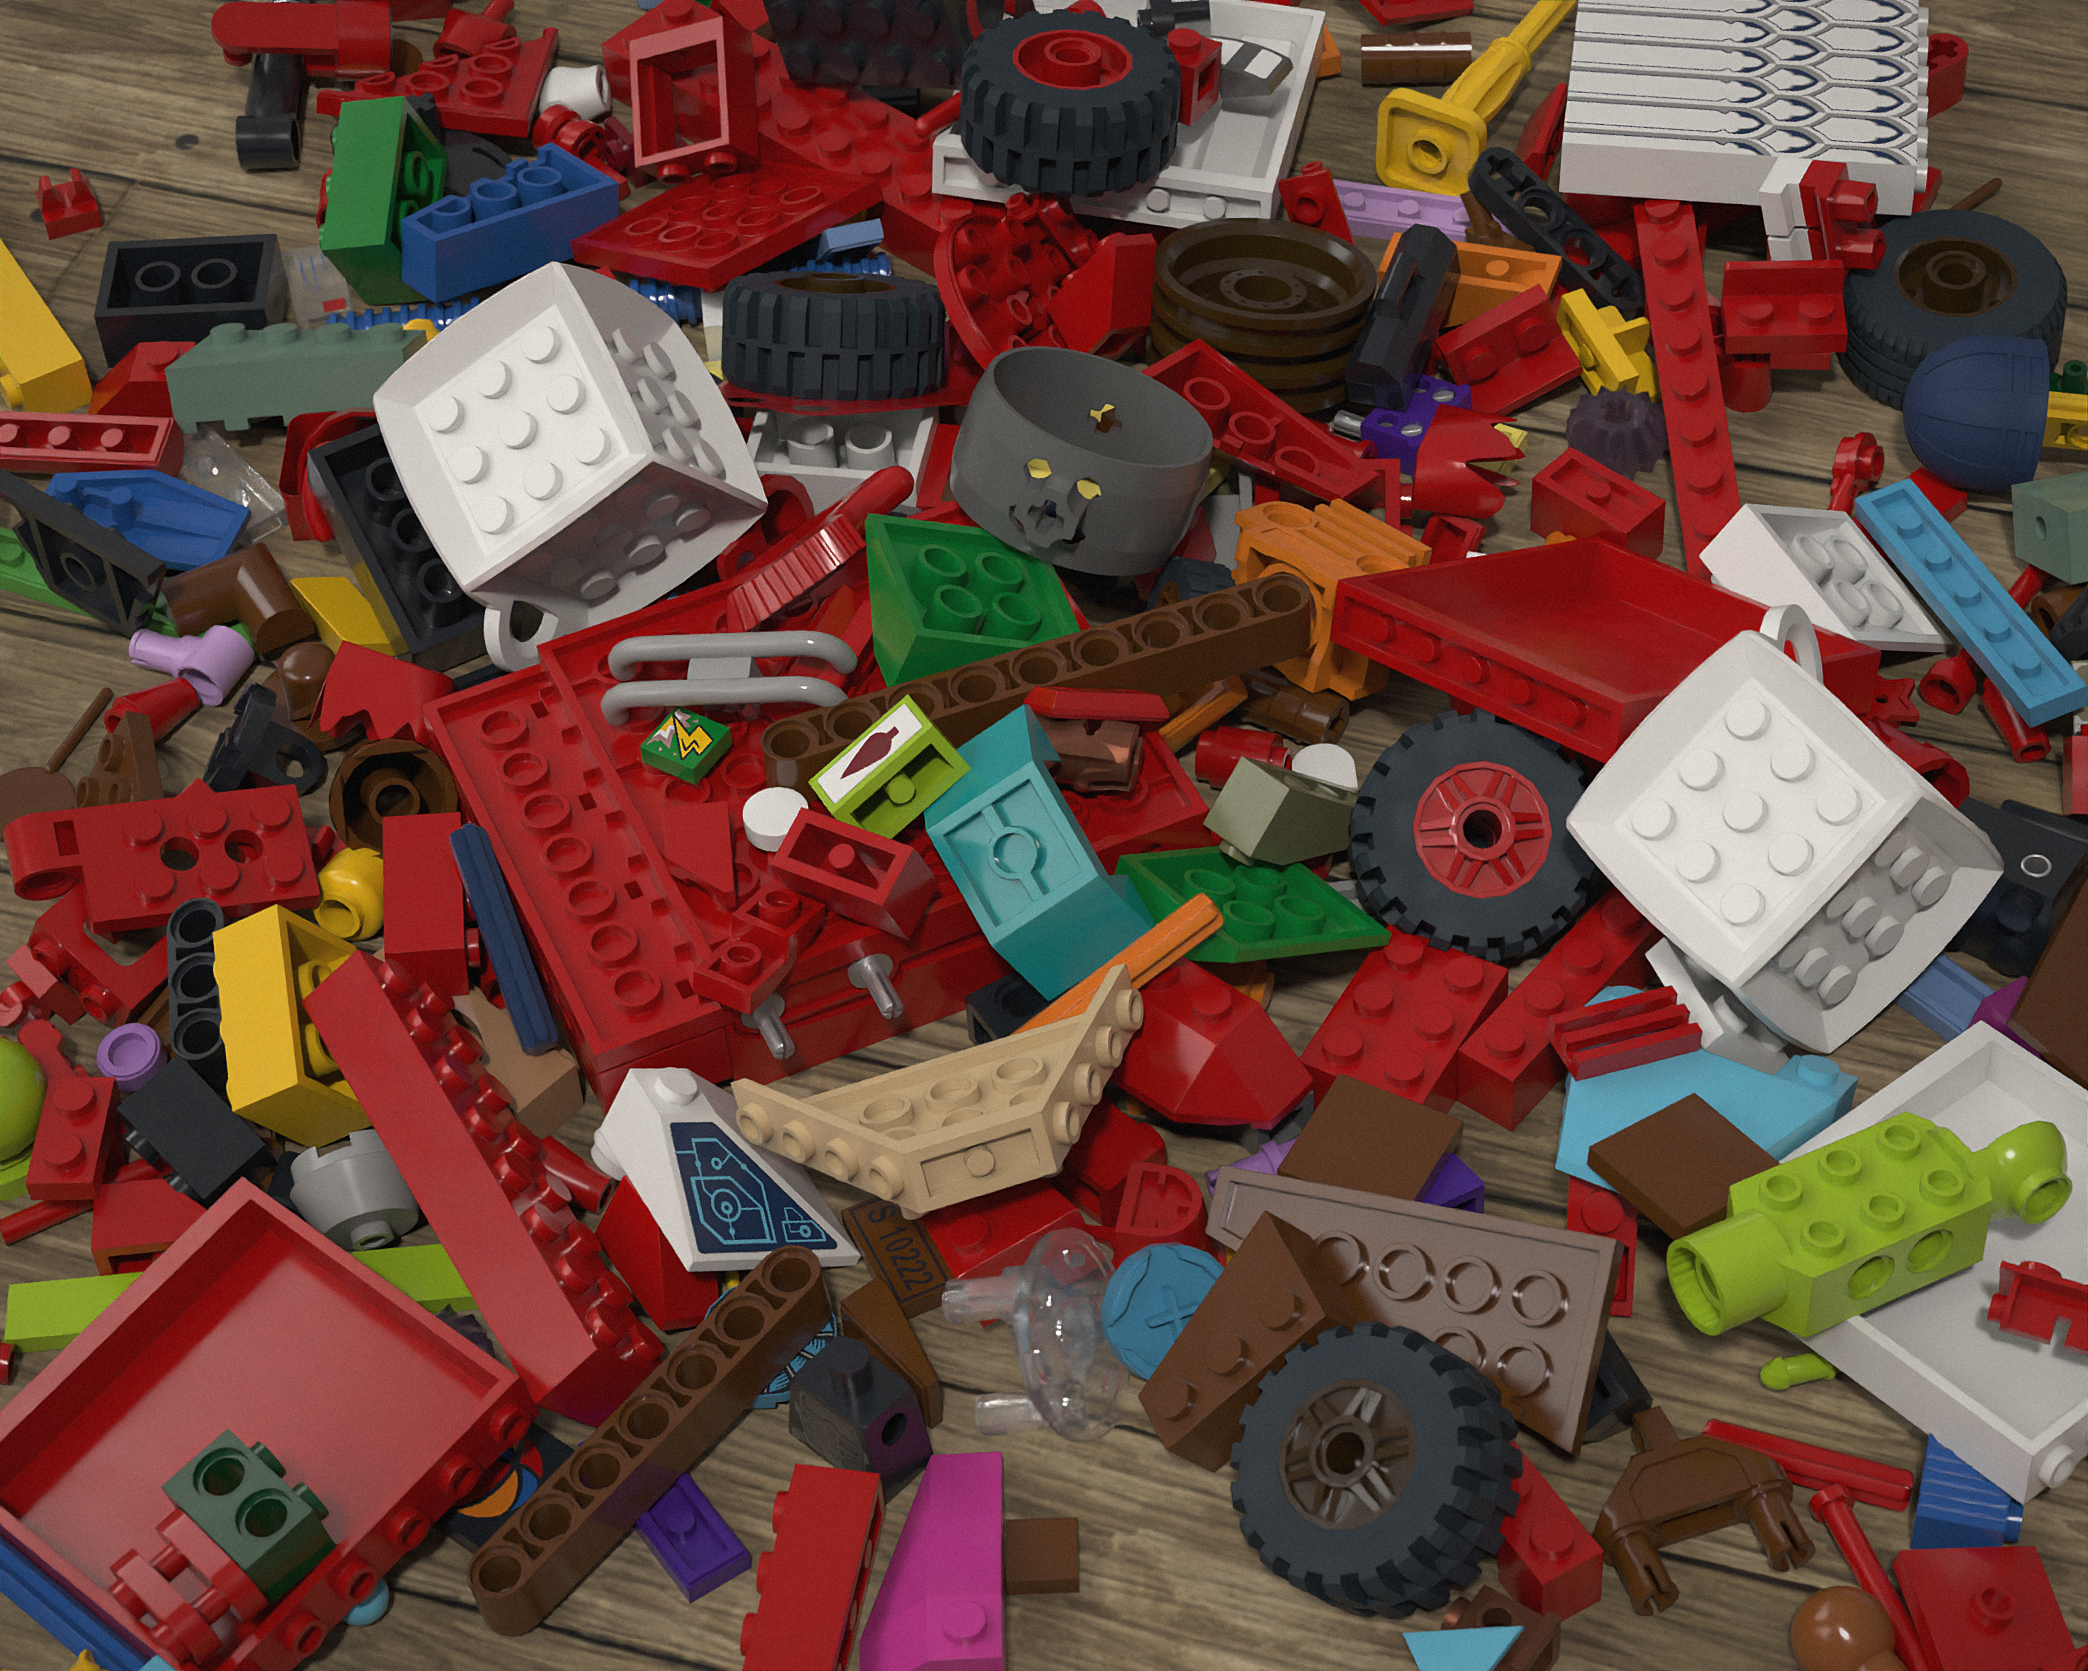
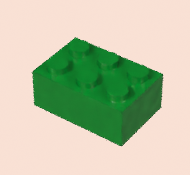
(381, 173)

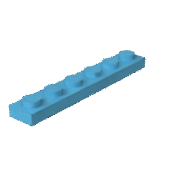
(1971, 603)

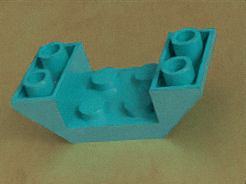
(1029, 861)

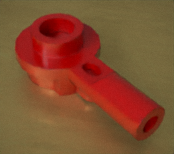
(1855, 468)

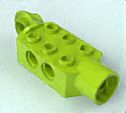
(1862, 1223)

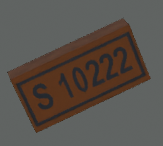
(899, 1253)

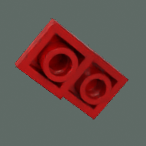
(763, 947)

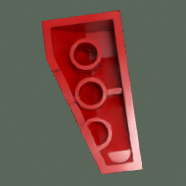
(1258, 428)

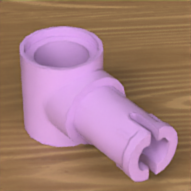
(207, 663)

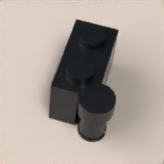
(193, 1134)

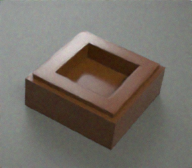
(1042, 1555)

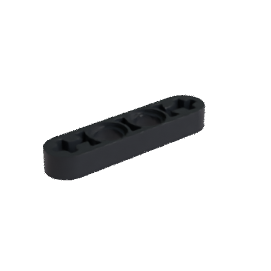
(1564, 230)

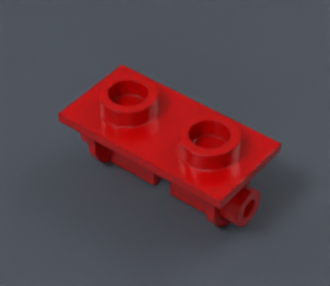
(1314, 201)
(1054, 219)
(2034, 1300)

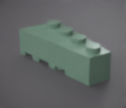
(284, 372)

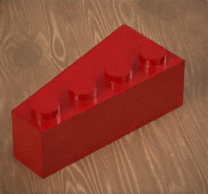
(999, 1228)

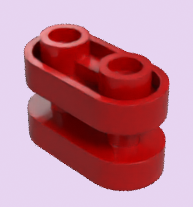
(181, 1626)

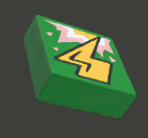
(686, 745)

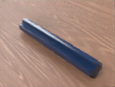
(503, 939)

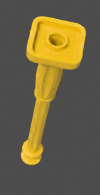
(1435, 141)

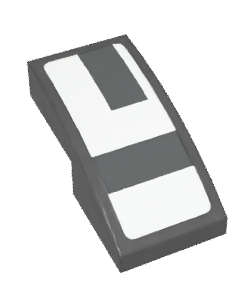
(1250, 68)

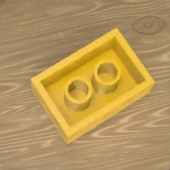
(273, 1051)

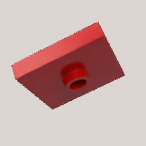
(1982, 1608)

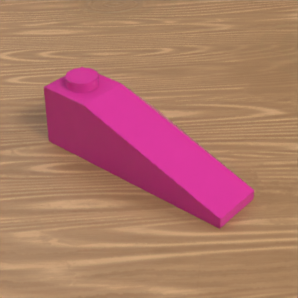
(946, 1576)

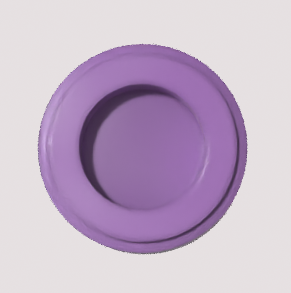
(131, 1055)

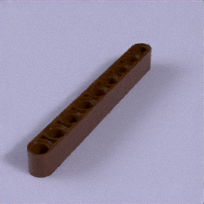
(1148, 652)

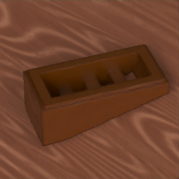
(879, 1322)

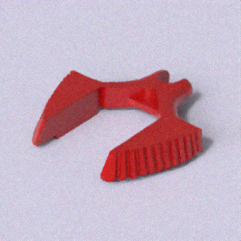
(813, 551)

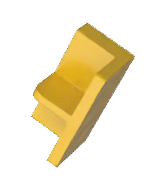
(1608, 346)

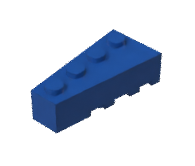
(505, 225)

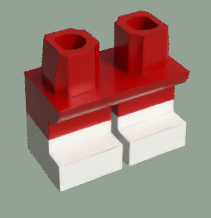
(1815, 211)

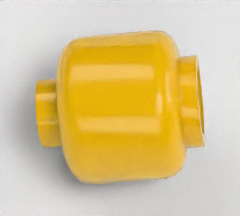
(351, 895)

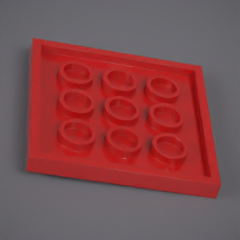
(726, 223)

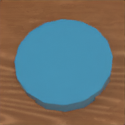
(1153, 1301)

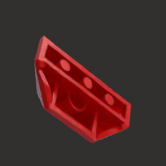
(1210, 1054)

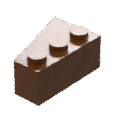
(1253, 1315)

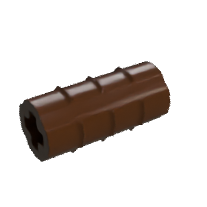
(1414, 57)
(1291, 709)

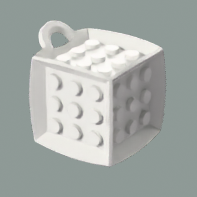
(567, 454)
(1784, 839)

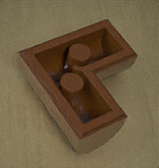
(238, 587)

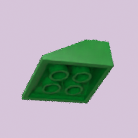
(955, 597)
(1265, 906)

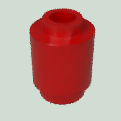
(1222, 749)

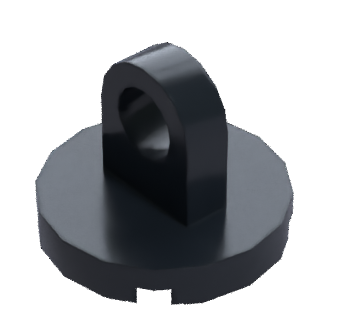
(251, 745)

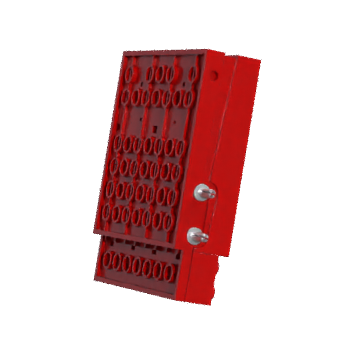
(621, 936)

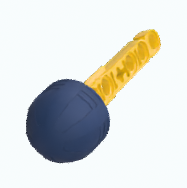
(1986, 411)

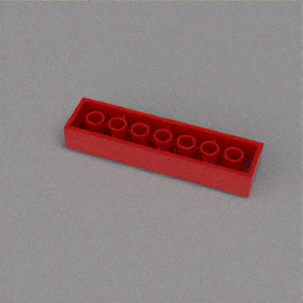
(485, 1188)

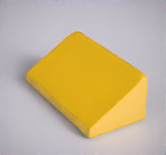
(340, 613)

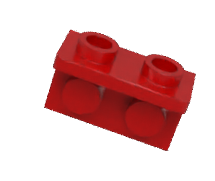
(1783, 307)

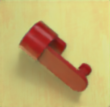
(336, 39)

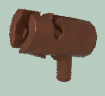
(1098, 761)

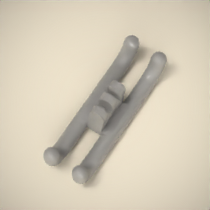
(723, 671)

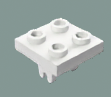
(1725, 1021)

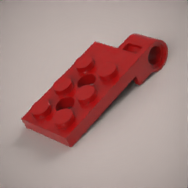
(121, 848)

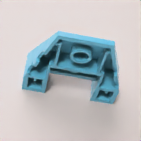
(1771, 1110)

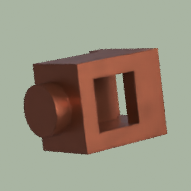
(1535, 1647)

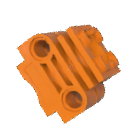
(1320, 550)

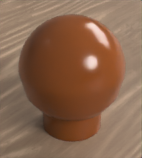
(1844, 1632)

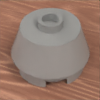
(354, 1193)

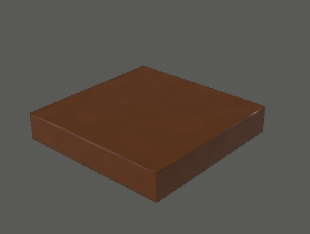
(1372, 1142)
(1679, 1164)

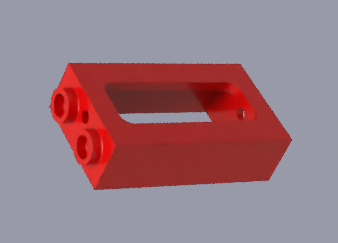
(102, 985)

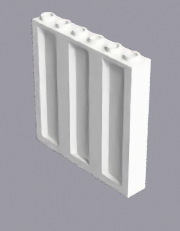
(1222, 162)

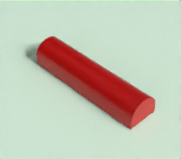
(88, 443)

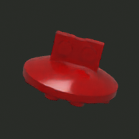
(994, 293)

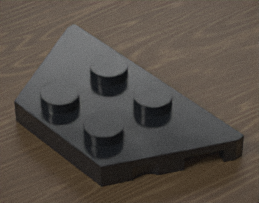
(85, 560)

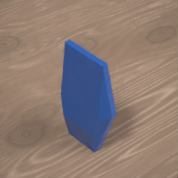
(157, 513)

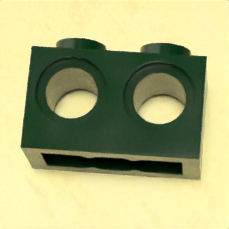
(253, 1513)

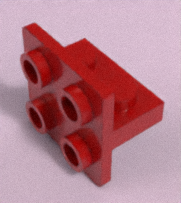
(1509, 353)

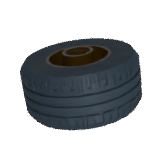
(1945, 281)

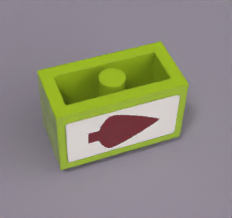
(890, 772)

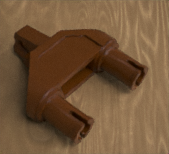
(1689, 1490)

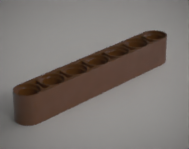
(781, 1312)

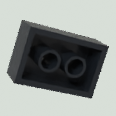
(187, 288)

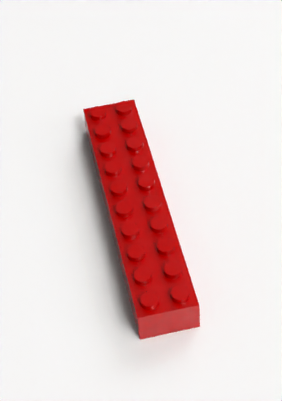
(812, 127)

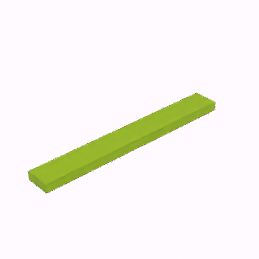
(57, 1311)

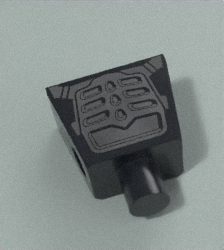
(859, 1415)

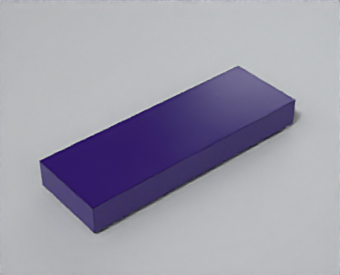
(691, 1540)

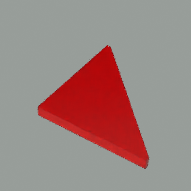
(477, 94)

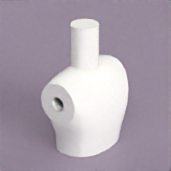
(579, 89)

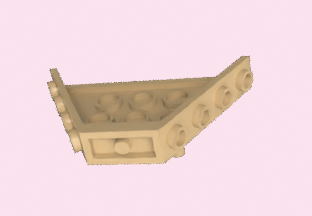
(958, 1119)

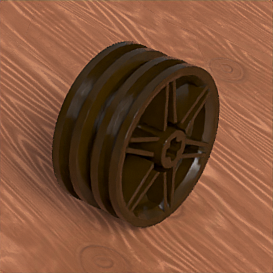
(1266, 298)

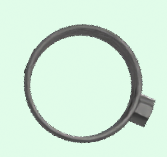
(1039, 407)

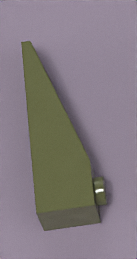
(1280, 814)

